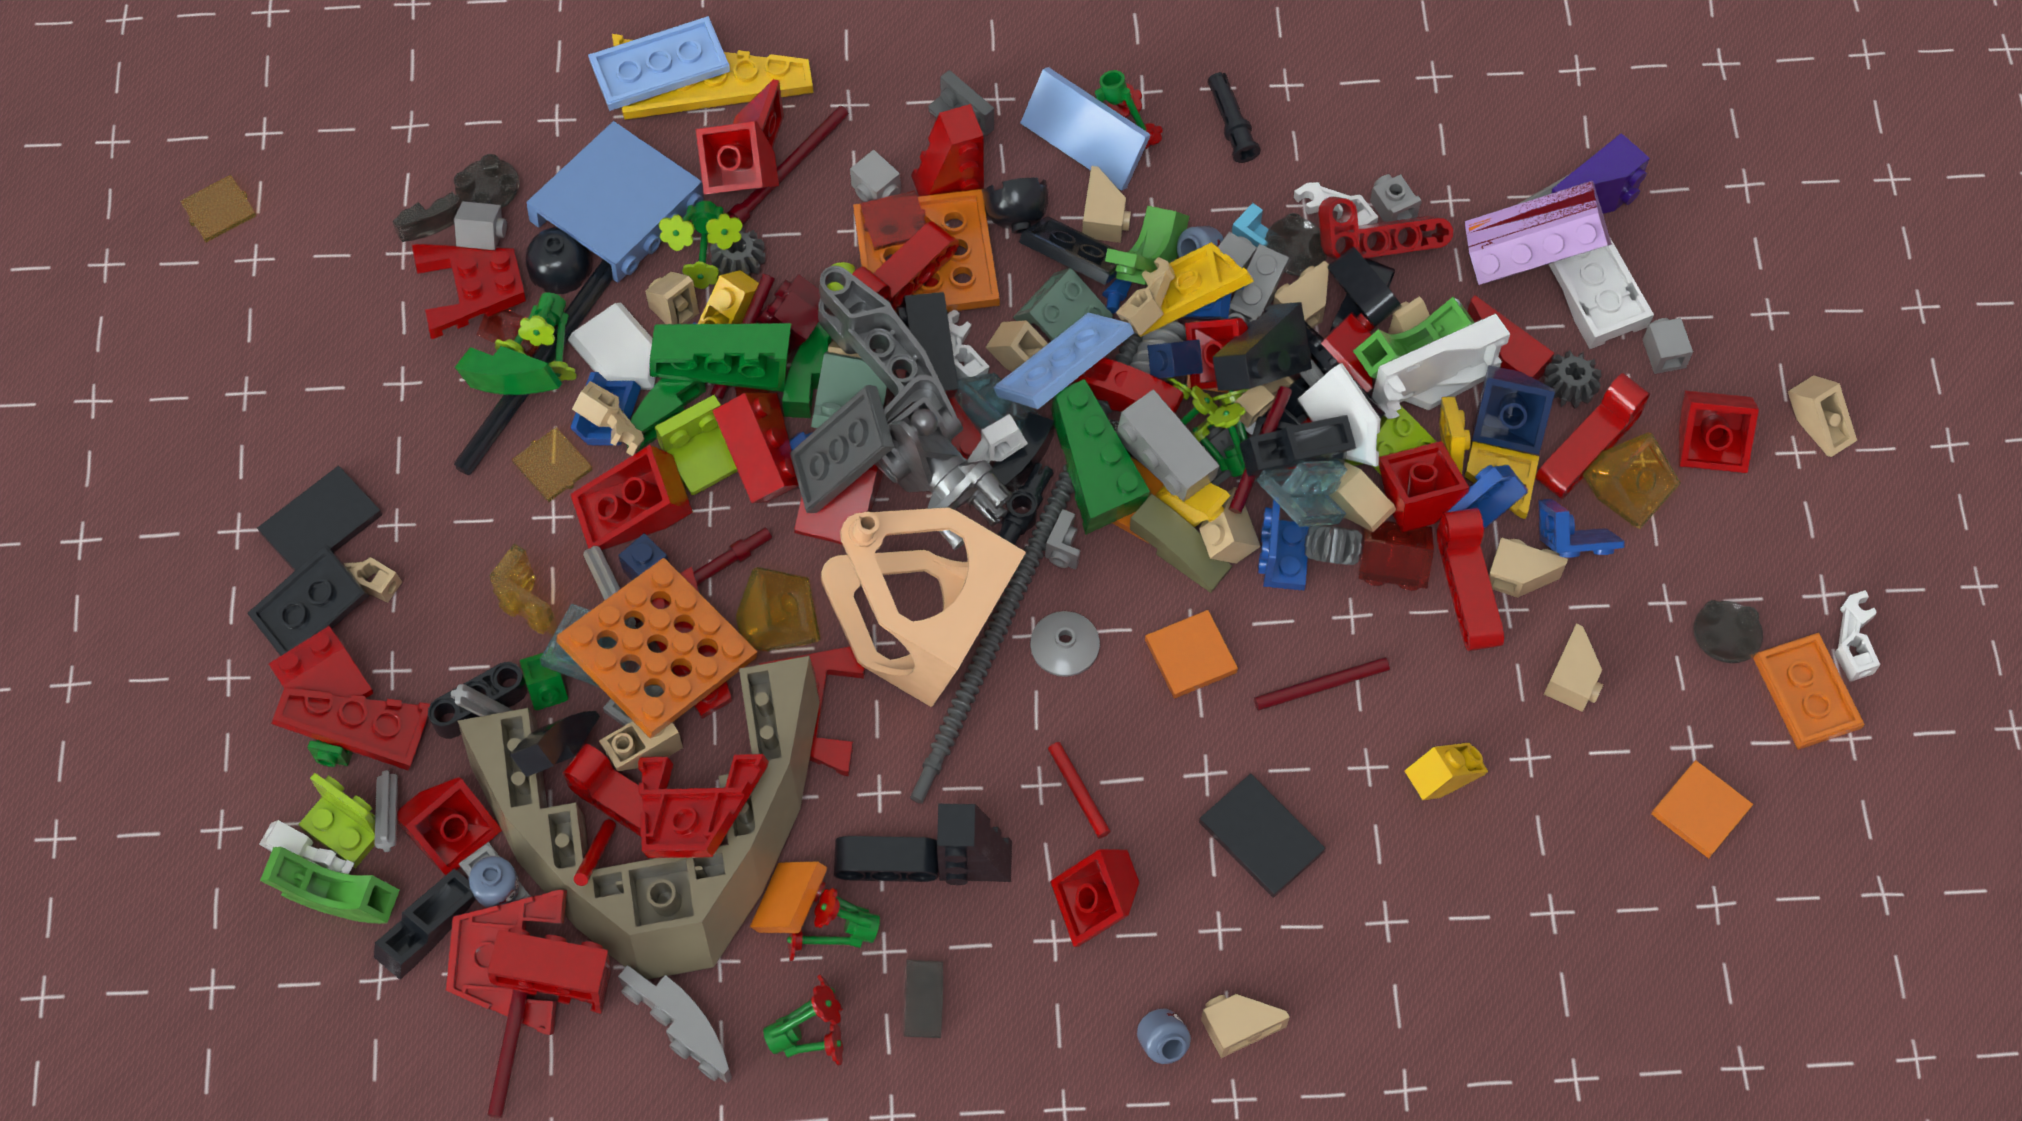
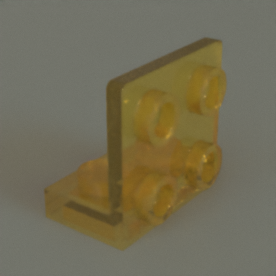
(512, 586)

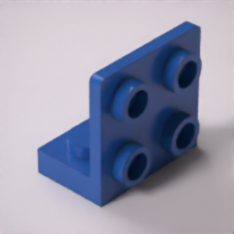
(1559, 533)
(1282, 551)

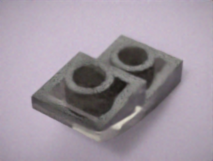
(419, 223)
(923, 998)

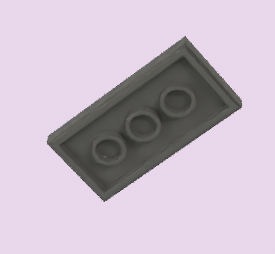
(842, 449)

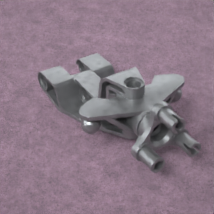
(923, 433)

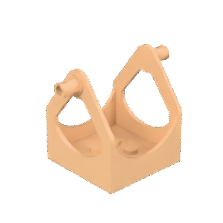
(967, 589)

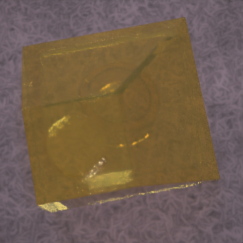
(1633, 479)
(777, 611)

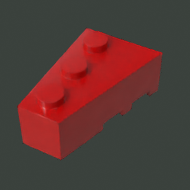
(953, 156)
(758, 444)

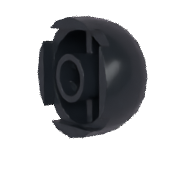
(1017, 203)
(557, 261)

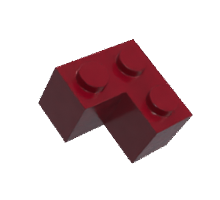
(794, 304)

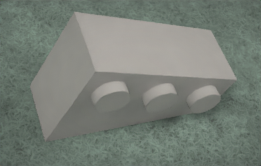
(1166, 446)

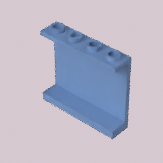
(615, 198)

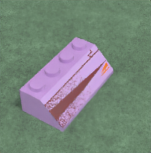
(1536, 233)

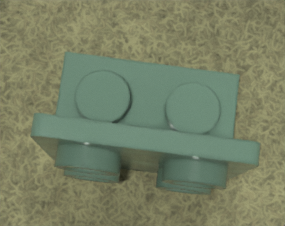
(1061, 304)
(839, 382)

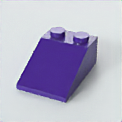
(1615, 174)

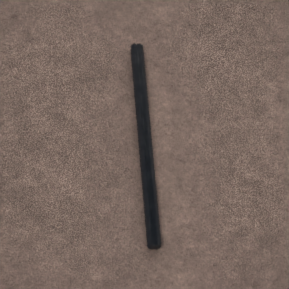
(510, 404)

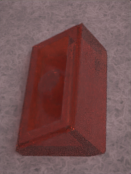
(504, 326)

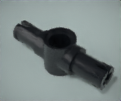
(1026, 496)

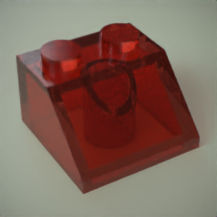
(1396, 556)

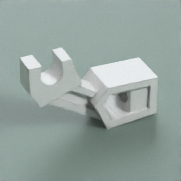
(1318, 194)
(964, 353)
(998, 441)
(1852, 621)
(287, 837)

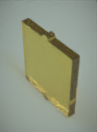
(218, 208)
(552, 464)

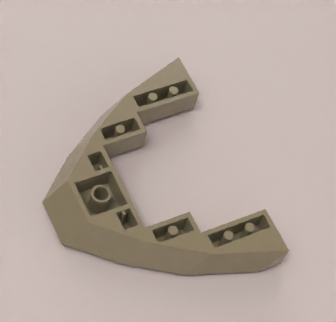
(660, 911)

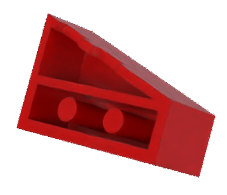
(550, 967)

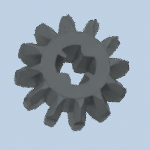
(742, 255)
(1573, 378)
(1333, 544)

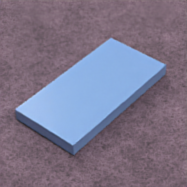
(659, 63)
(1085, 128)
(1063, 360)

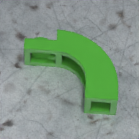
(1157, 239)
(1385, 347)
(331, 892)

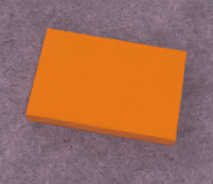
(1808, 691)

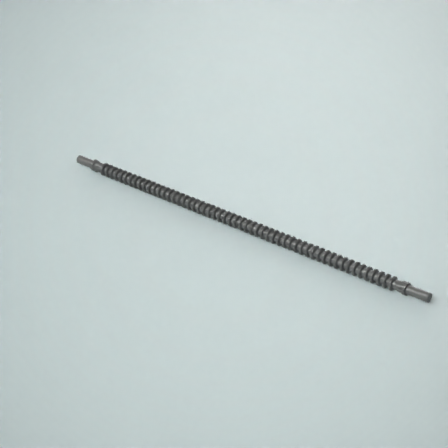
(1064, 487)

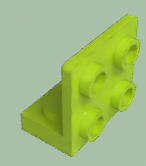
(1399, 435)
(697, 446)
(340, 822)

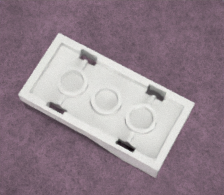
(1606, 292)
(1445, 362)

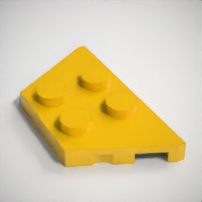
(1199, 280)

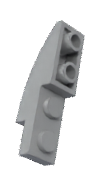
(1267, 270)
(689, 1029)

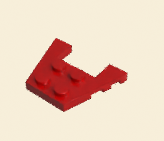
(483, 279)
(837, 662)
(692, 819)
(472, 948)

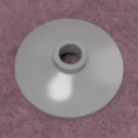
(1060, 657)

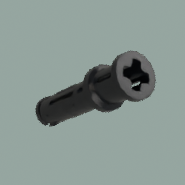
(1236, 128)

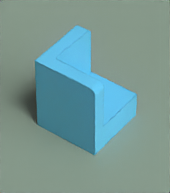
(1250, 226)

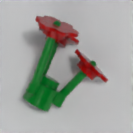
(1124, 101)
(859, 923)
(785, 1031)

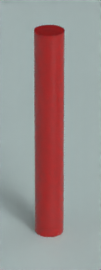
(1079, 790)
(594, 852)

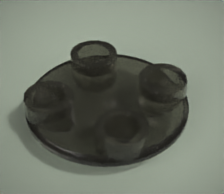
(487, 182)
(1297, 240)
(1728, 631)

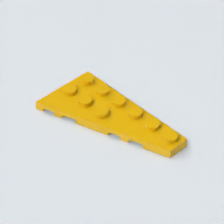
(742, 84)

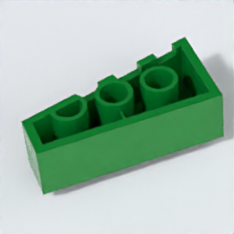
(722, 354)
(1099, 466)

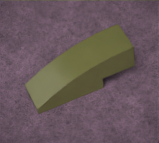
(1177, 543)

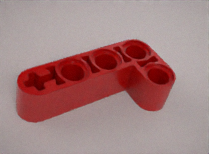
(1386, 232)
(911, 264)
(1599, 432)
(1468, 579)
(596, 782)

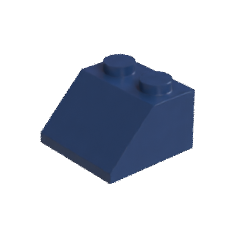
(1512, 410)

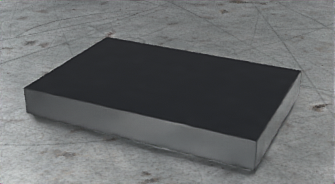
(1070, 248)
(323, 514)
(308, 601)
(1262, 835)

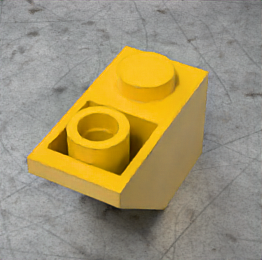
(729, 299)
(1200, 507)
(1446, 770)

